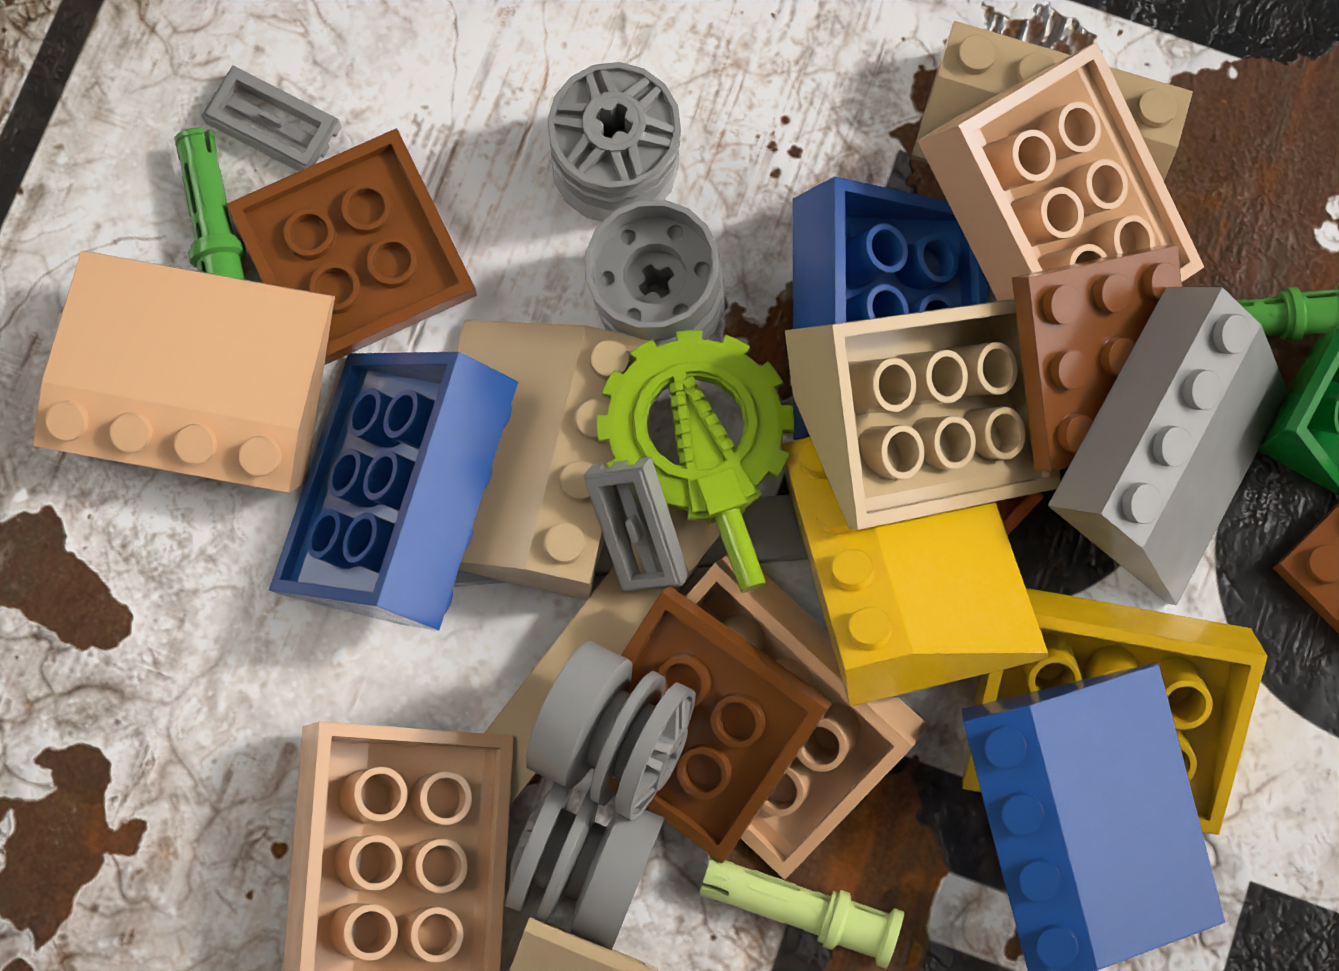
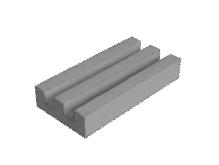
(315, 145)
(647, 525)

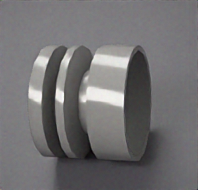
(635, 165)
(650, 246)
(599, 724)
(582, 863)

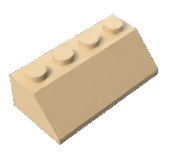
(985, 63)

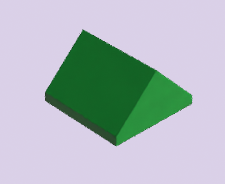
(1307, 423)

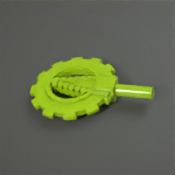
(712, 475)

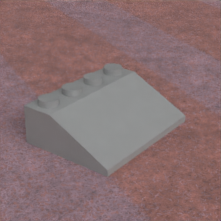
(1174, 437)

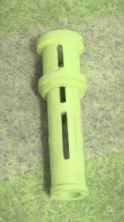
(830, 917)

